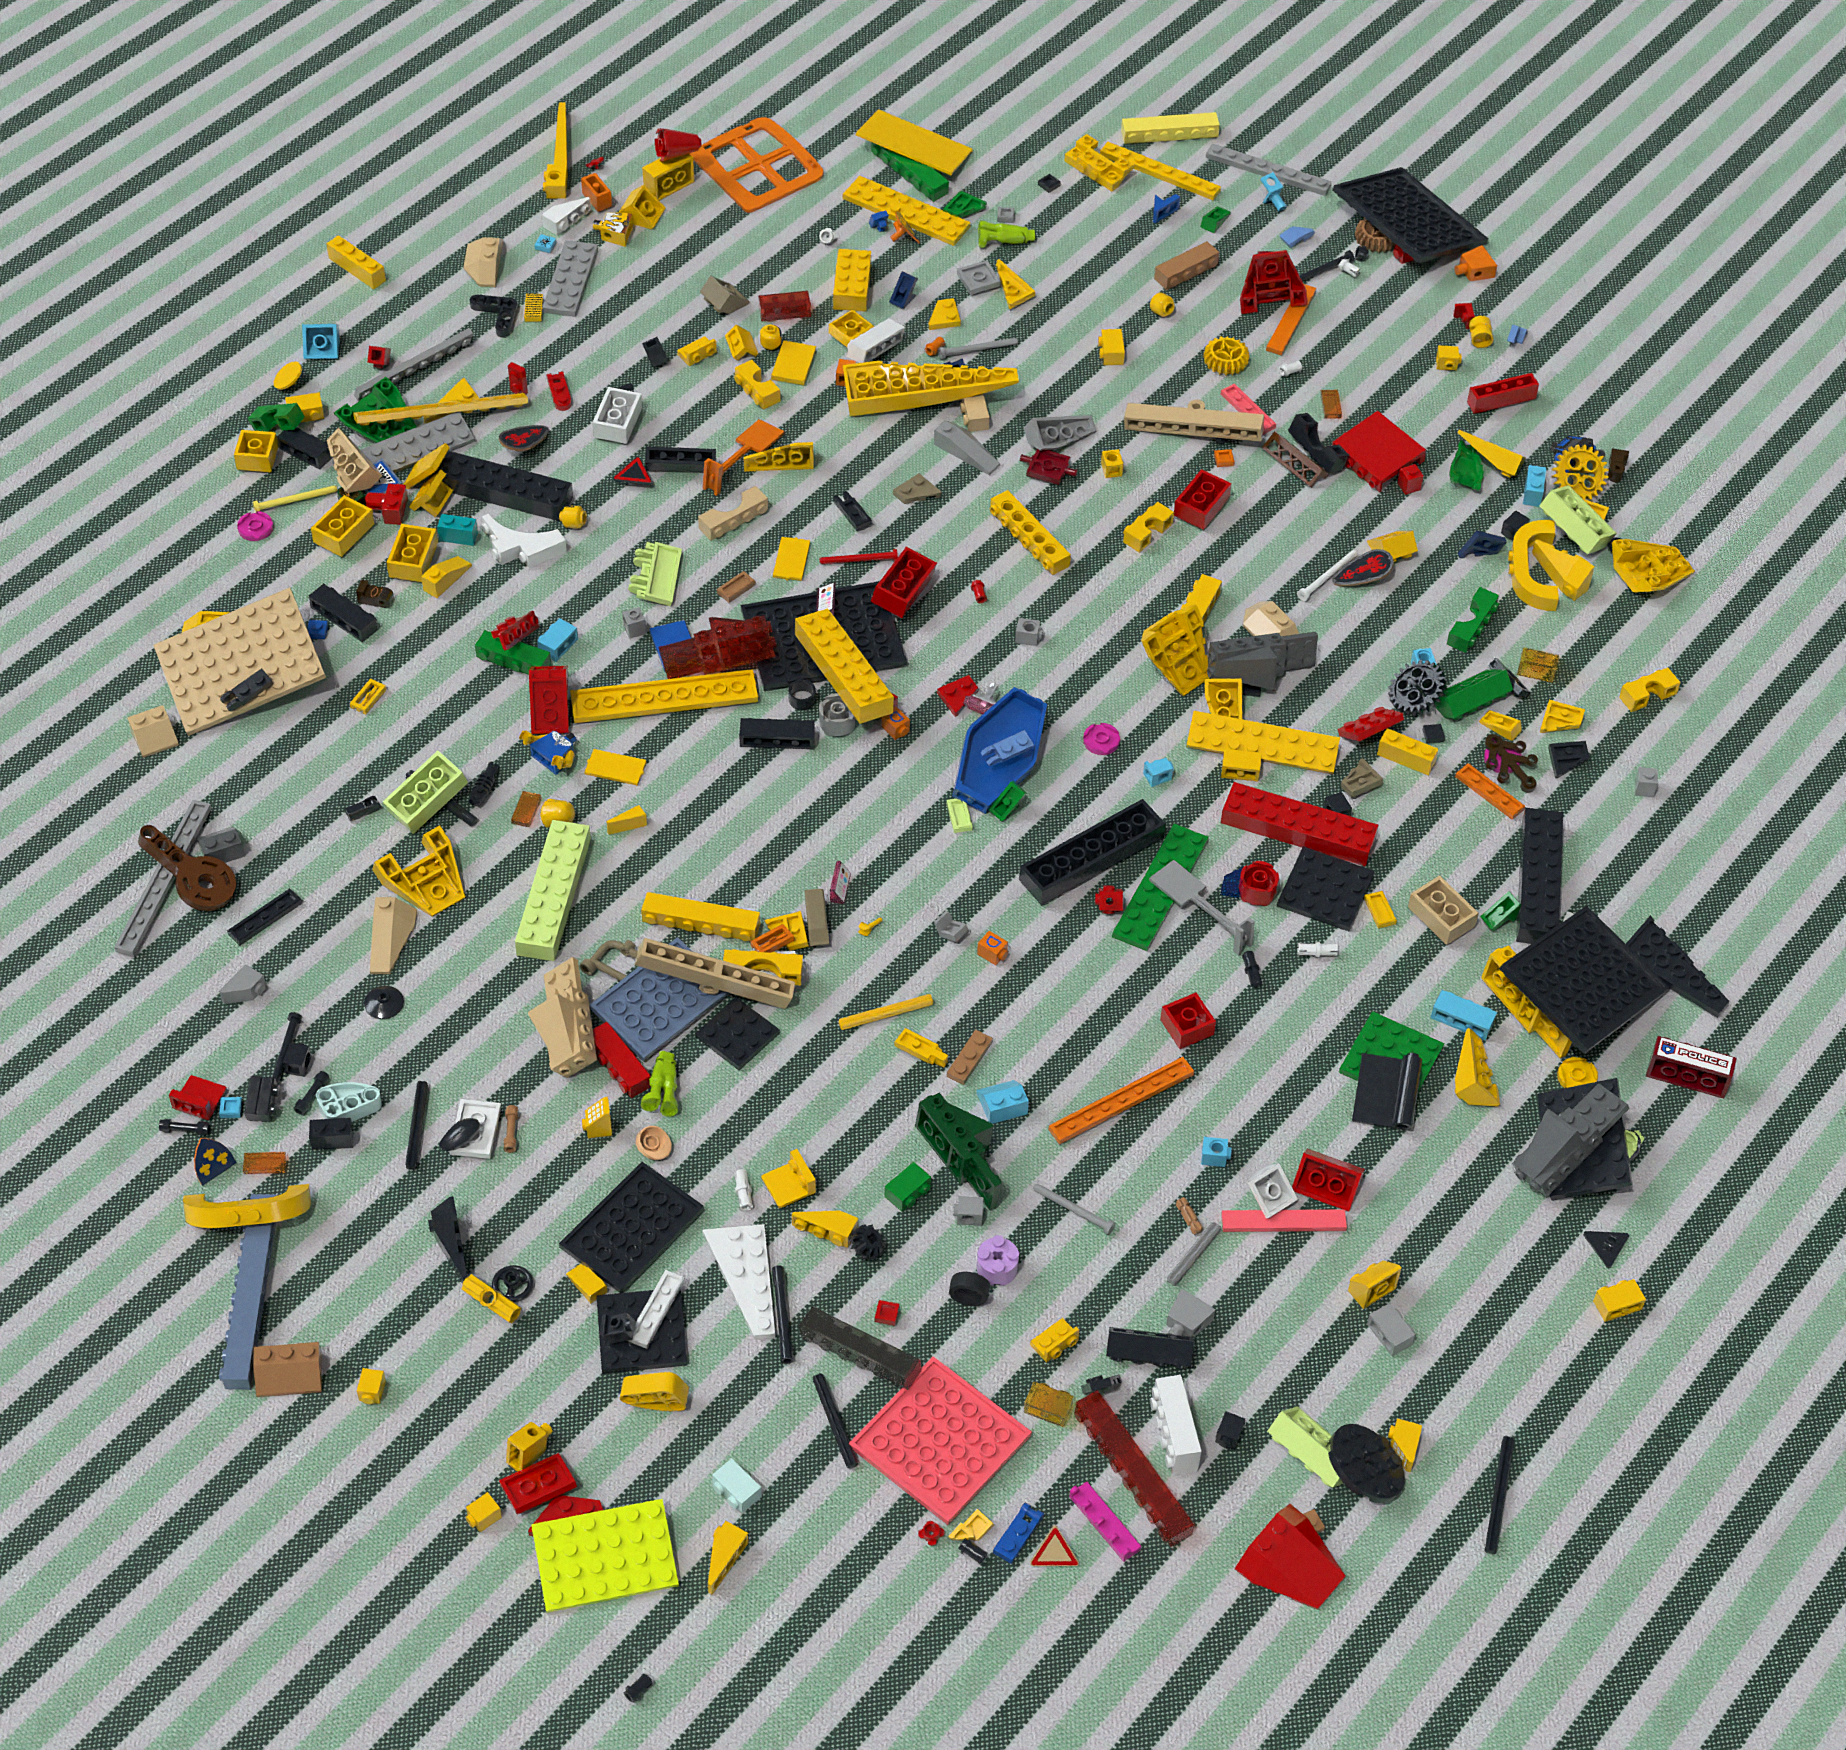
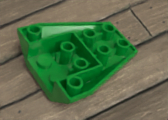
(383, 396)

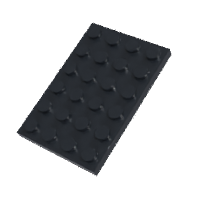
(1609, 1163)
(631, 1227)

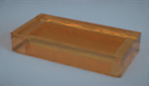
(1331, 404)
(526, 809)
(264, 1162)

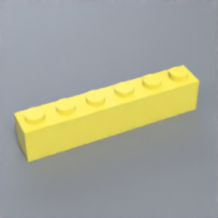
(1170, 128)

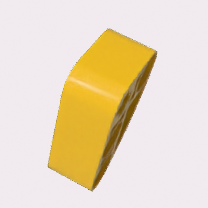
(655, 1391)

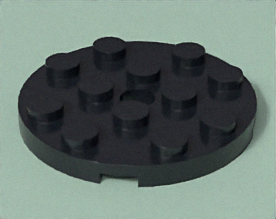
(1355, 1445)

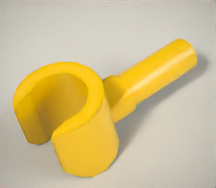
(865, 929)

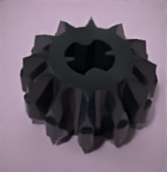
(867, 1242)

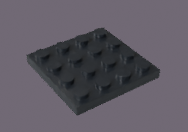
(1325, 888)
(666, 1347)

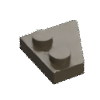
(916, 489)
(1361, 779)

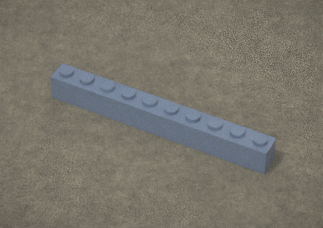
(247, 1304)

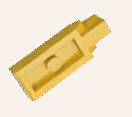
(921, 1048)

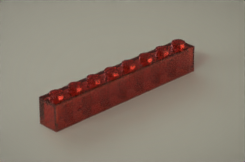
(1134, 1469)

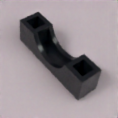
(1305, 431)

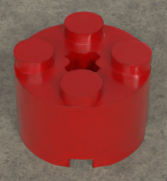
(1258, 883)

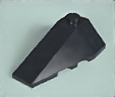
(447, 1234)

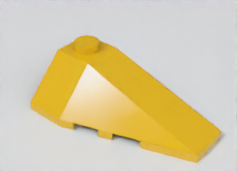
(1568, 572)

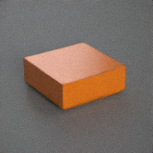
(1224, 458)

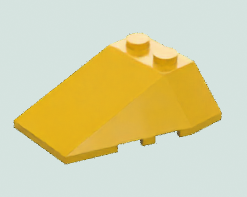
(1178, 648)

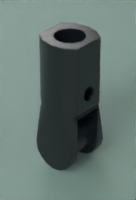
(362, 808)

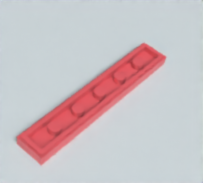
(1283, 1221)

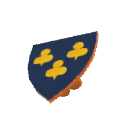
(902, 227)
(211, 1159)

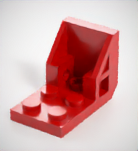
(549, 699)

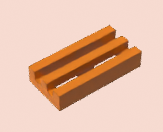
(774, 942)

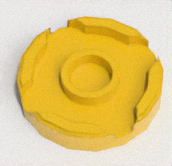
(1576, 1072)

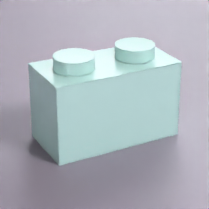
(736, 1486)

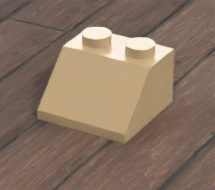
(152, 731)

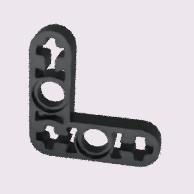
(508, 308)

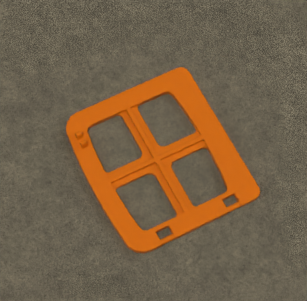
(761, 163)

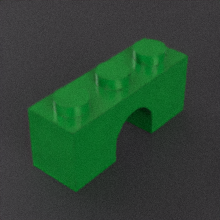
(285, 415)

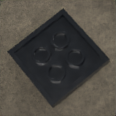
(737, 1033)

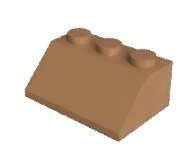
(288, 1369)

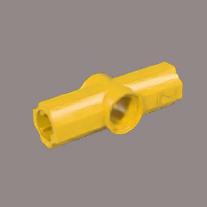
(499, 1305)

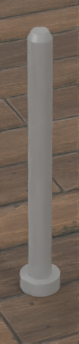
(976, 347)

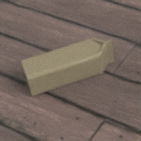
(816, 917)

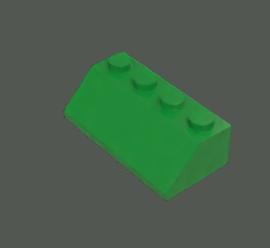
(1474, 692)

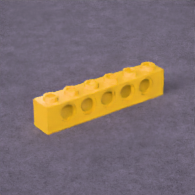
(1030, 532)

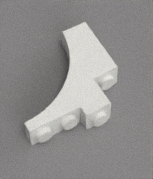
(529, 547)

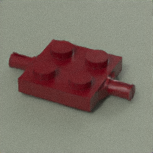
(1048, 466)

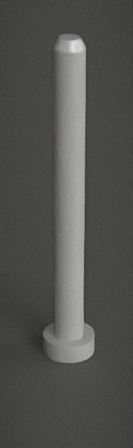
(1107, 1226)

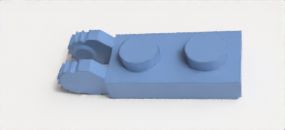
(1008, 748)

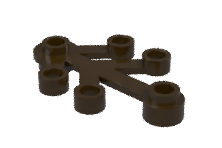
(1510, 760)

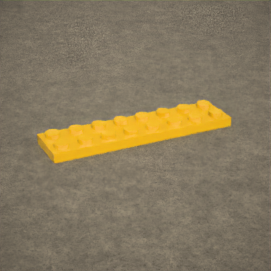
(916, 213)
(1275, 743)

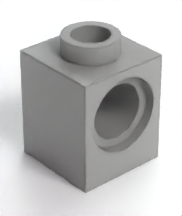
(634, 622)
(1028, 632)
(969, 1210)

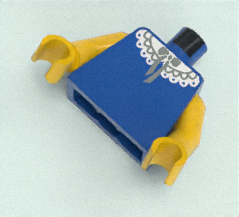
(551, 749)

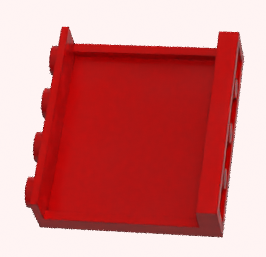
(1379, 449)

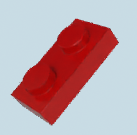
(517, 379)

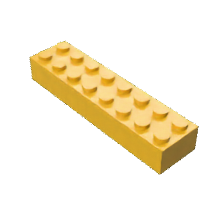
(844, 666)

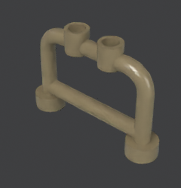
(588, 966)

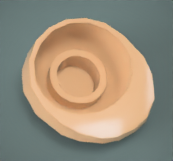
(653, 1143)

